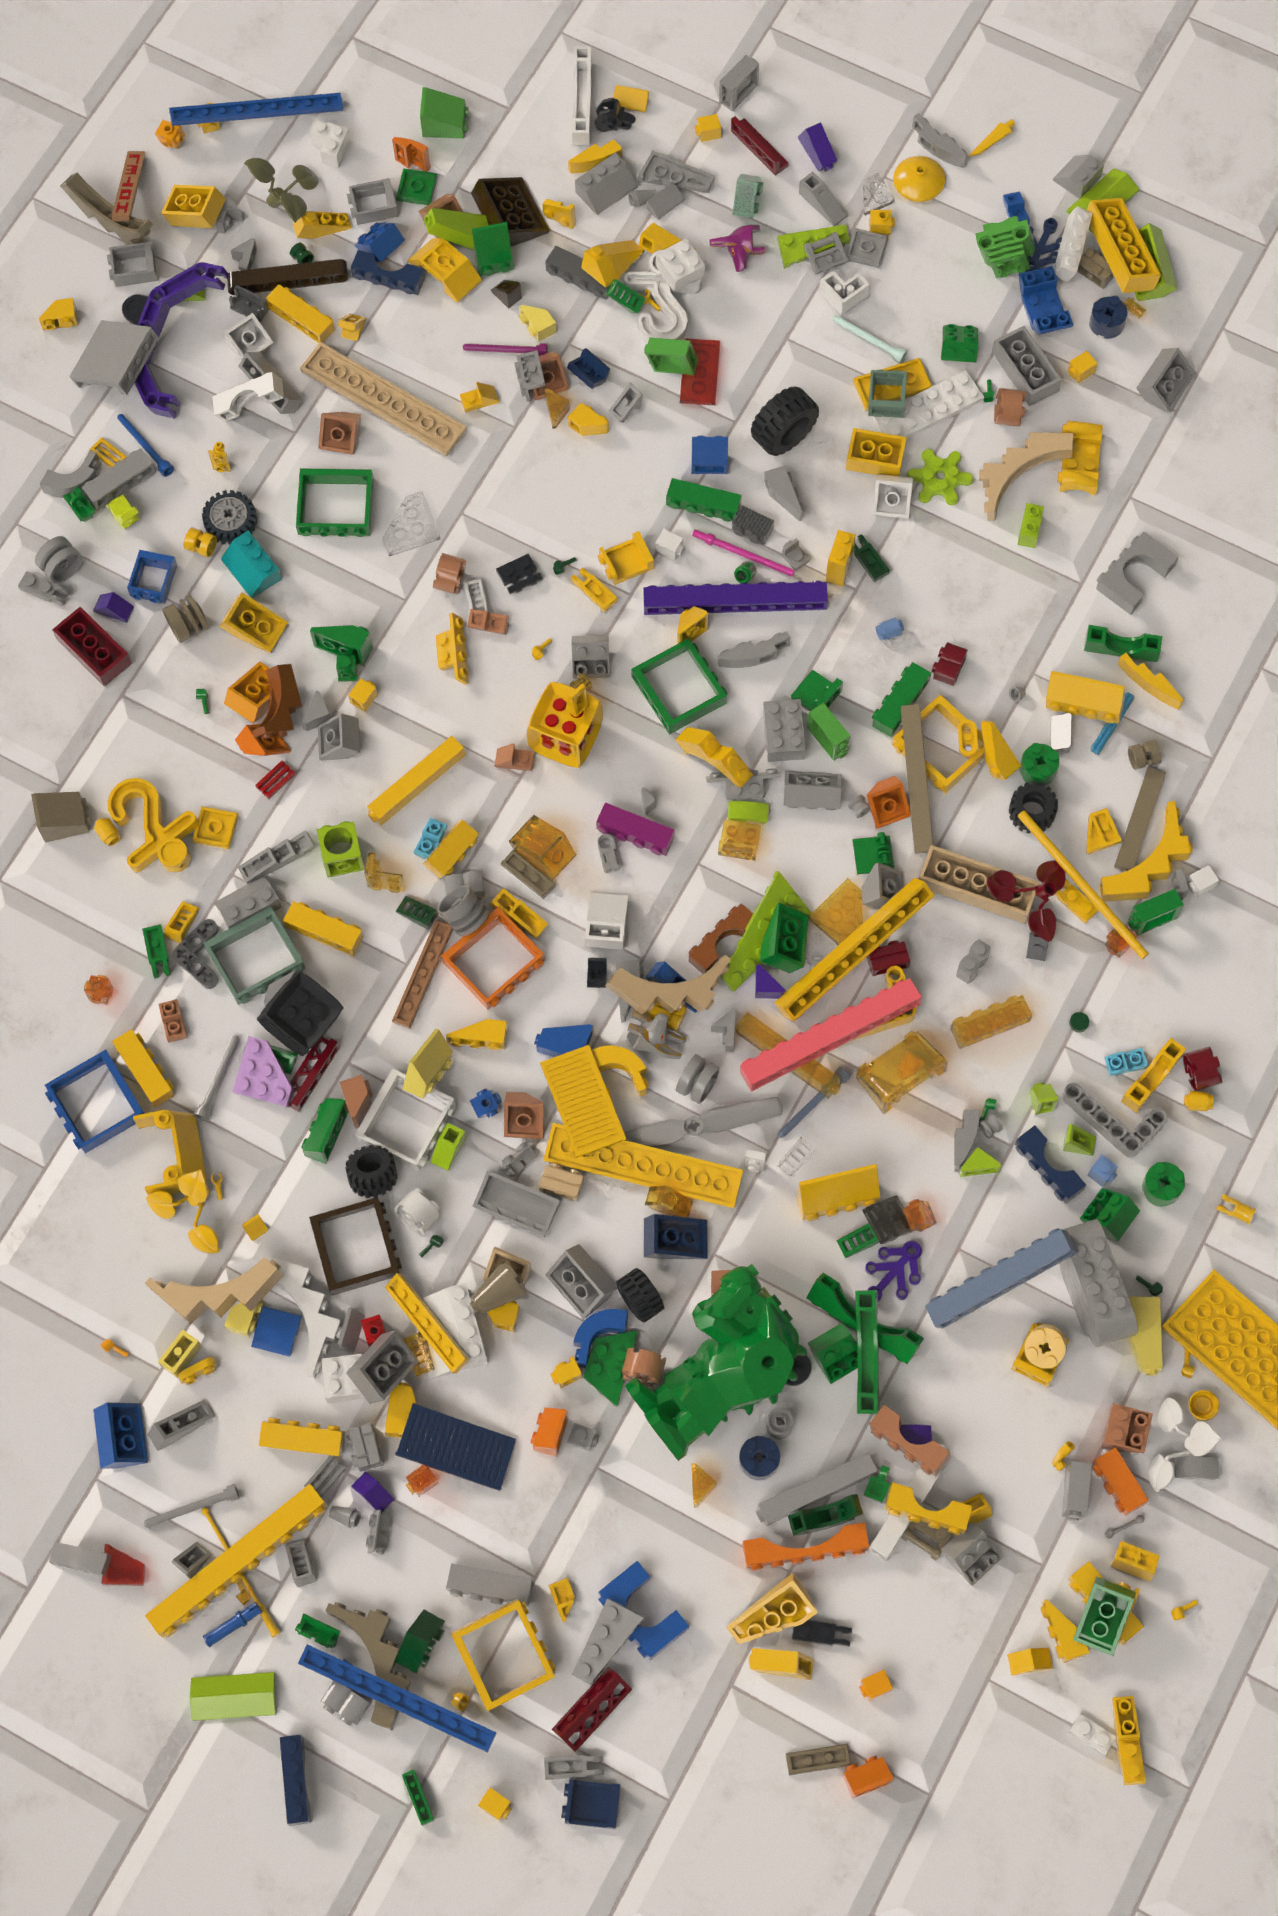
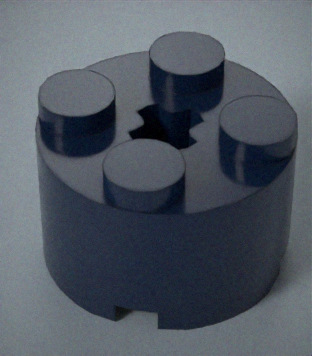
(1108, 317)
(767, 1449)

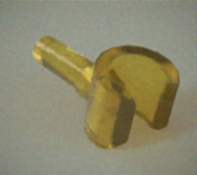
(243, 1596)

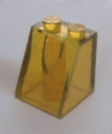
(543, 846)

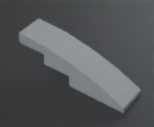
(277, 857)

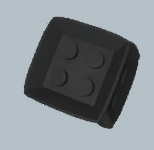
(300, 1013)

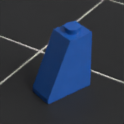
(564, 1039)

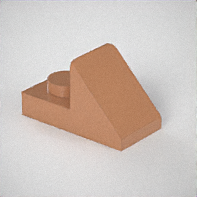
(512, 758)

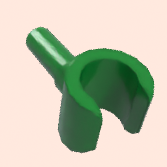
(988, 396)
(202, 694)
(989, 1104)

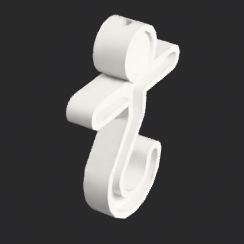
(664, 299)

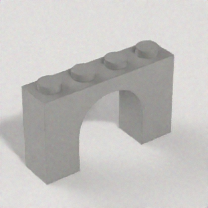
(1143, 551)

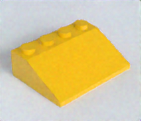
(838, 1192)

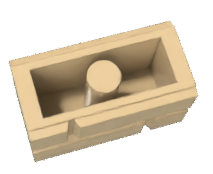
(561, 1182)

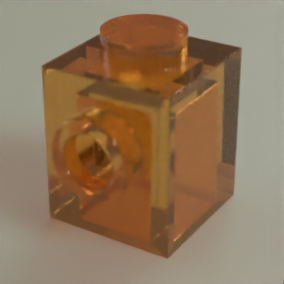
(1116, 944)
(919, 1215)
(421, 1480)

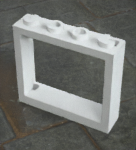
(377, 1107)

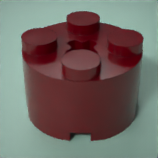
(1202, 1068)

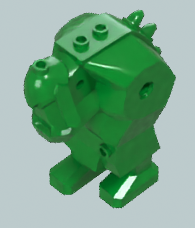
(732, 1370)

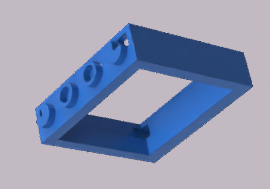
(77, 1073)

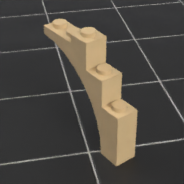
(1038, 449)
(642, 993)

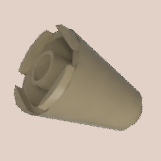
(498, 1290)

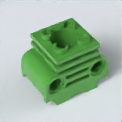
(1006, 246)

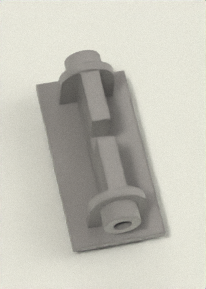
(524, 1153)
(378, 1523)

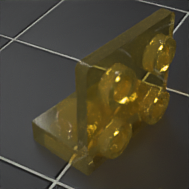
(739, 840)
(382, 880)

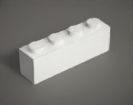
(1072, 243)

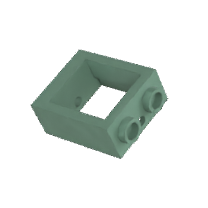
(886, 408)

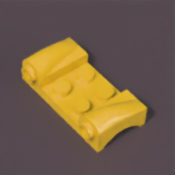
(1082, 469)

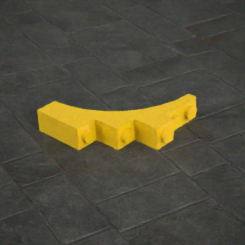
(1137, 881)

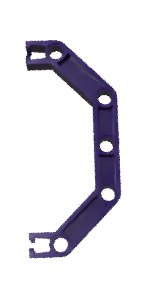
(154, 316)

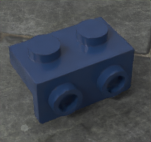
(589, 369)

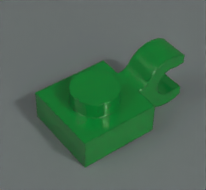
(877, 1486)

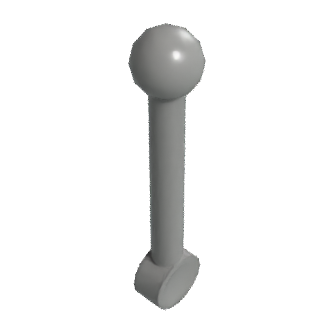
(1109, 1534)

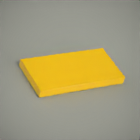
(916, 382)

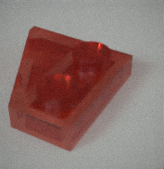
(123, 1569)

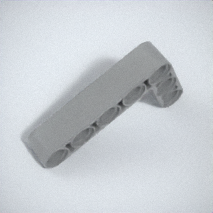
(1112, 1123)

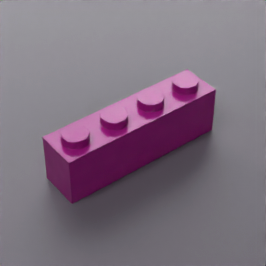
(635, 829)

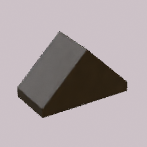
(508, 292)

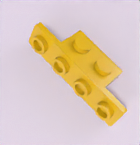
(452, 650)

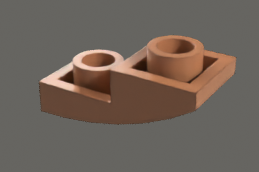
(172, 1020)

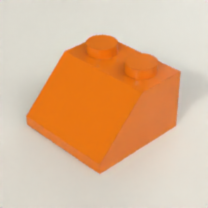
(550, 1431)
(867, 1776)

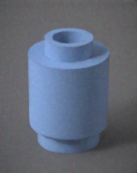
(889, 629)

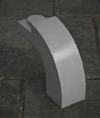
(61, 484)

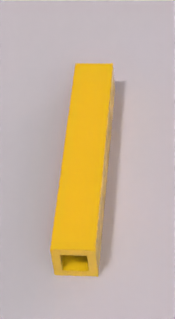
(415, 781)

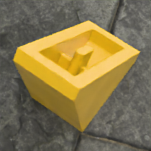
(1029, 1661)

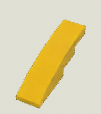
(1155, 685)

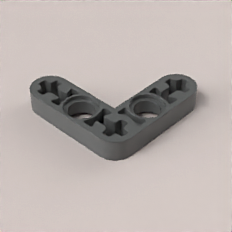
(191, 952)

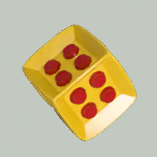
(557, 732)

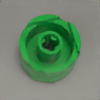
(1040, 755)
(1173, 1180)

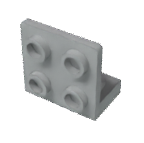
(529, 372)

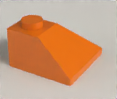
(258, 746)
(888, 802)

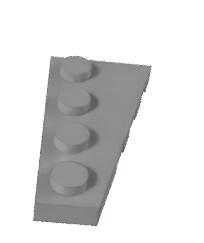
(665, 170)
(610, 1632)

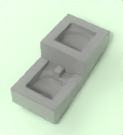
(1196, 1468)

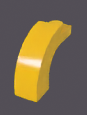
(621, 1058)

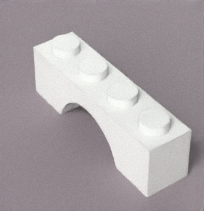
(230, 402)

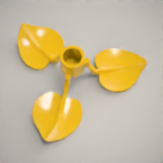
(196, 1192)

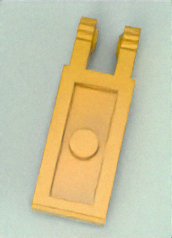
(595, 590)
(1076, 902)

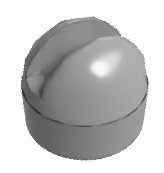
(1014, 691)

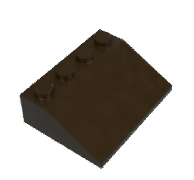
(512, 203)

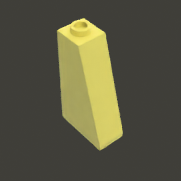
(1148, 1340)

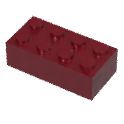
(92, 646)

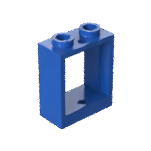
(155, 560)

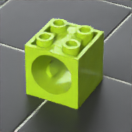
(340, 863)

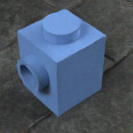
(1103, 1171)

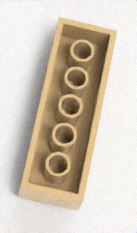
(967, 882)

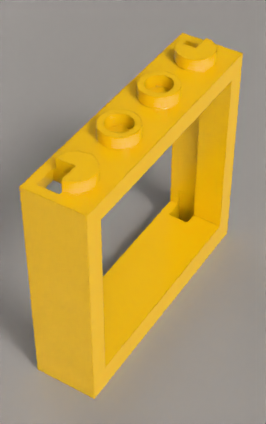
(954, 717)
(538, 1645)

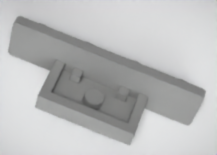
(752, 788)

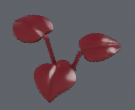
(1051, 874)

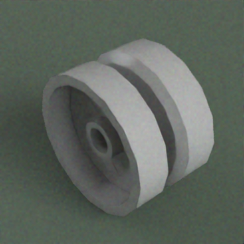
(58, 559)
(697, 1079)

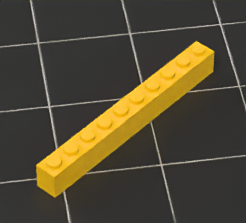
(854, 949)
(236, 1561)

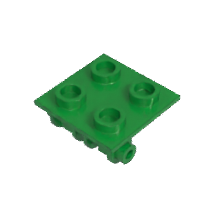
(872, 851)

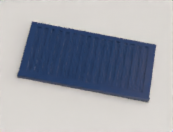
(455, 1447)

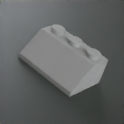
(605, 184)
(1166, 379)
(812, 790)
(247, 902)
(581, 1281)

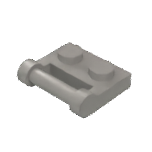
(828, 258)

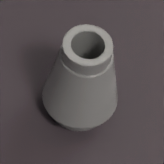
(640, 197)
(347, 1516)

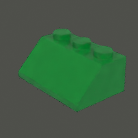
(325, 1129)

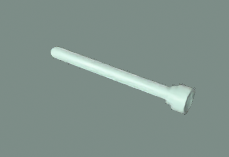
(898, 354)

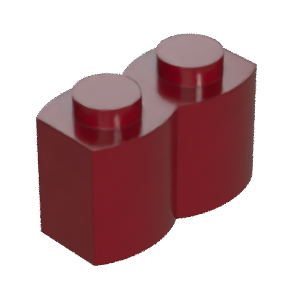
(949, 664)

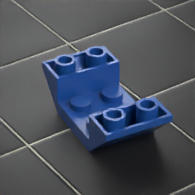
(1042, 301)

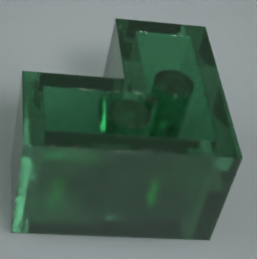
(746, 194)

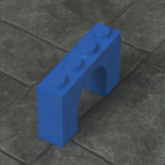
(649, 1639)

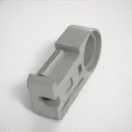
(608, 855)

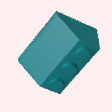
(250, 565)

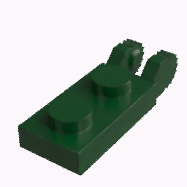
(870, 560)

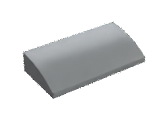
(516, 1203)

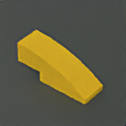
(593, 156)
(519, 913)

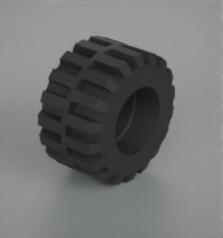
(1037, 794)
(369, 1160)
(640, 1295)

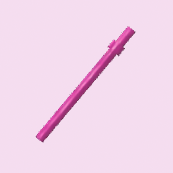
(711, 539)

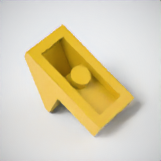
(352, 326)
(481, 397)

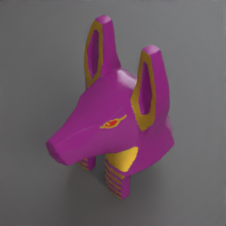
(739, 245)

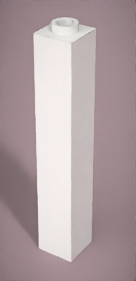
(896, 1526)

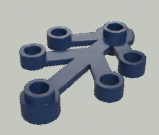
(1040, 247)

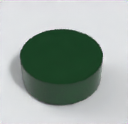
(1079, 1022)

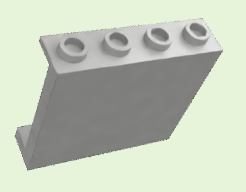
(115, 355)

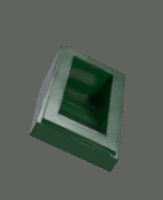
(432, 913)

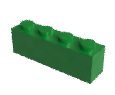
(703, 500)
(903, 693)

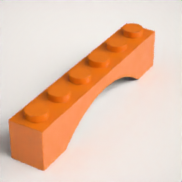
(762, 1552)

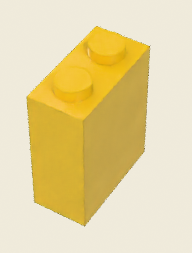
(840, 557)

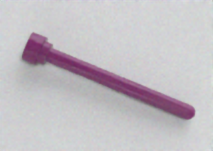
(542, 348)

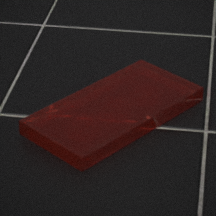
(702, 385)

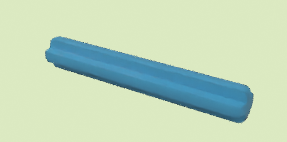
(1110, 727)

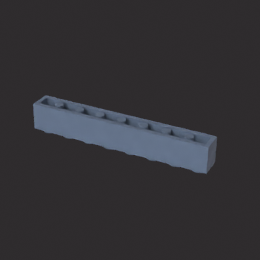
(1001, 1278)

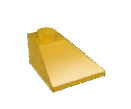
(692, 624)

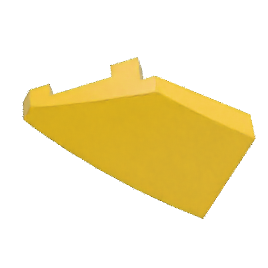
(562, 1596)

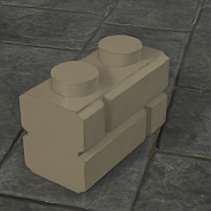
(1095, 268)

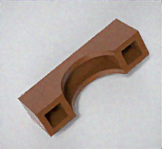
(705, 954)

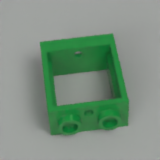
(1155, 912)

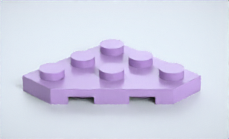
(262, 1074)

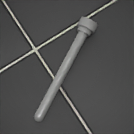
(203, 1111)
(228, 1494)

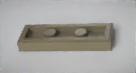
(528, 874)
(818, 1759)

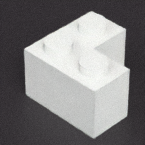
(332, 141)
(844, 294)

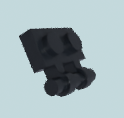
(516, 570)

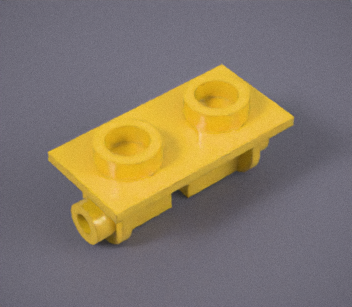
(219, 458)

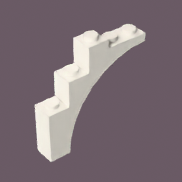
(312, 1304)

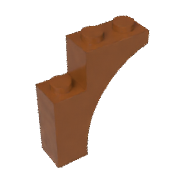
(283, 702)

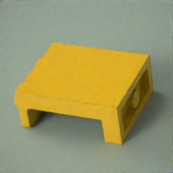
(626, 559)
(1025, 1367)

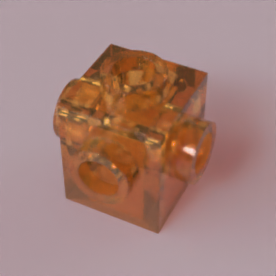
(100, 994)

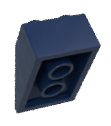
(675, 1237)

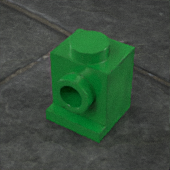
(346, 668)

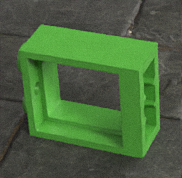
(671, 356)
(828, 732)

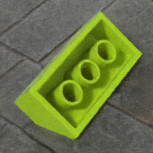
(1156, 245)

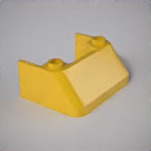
(186, 1145)

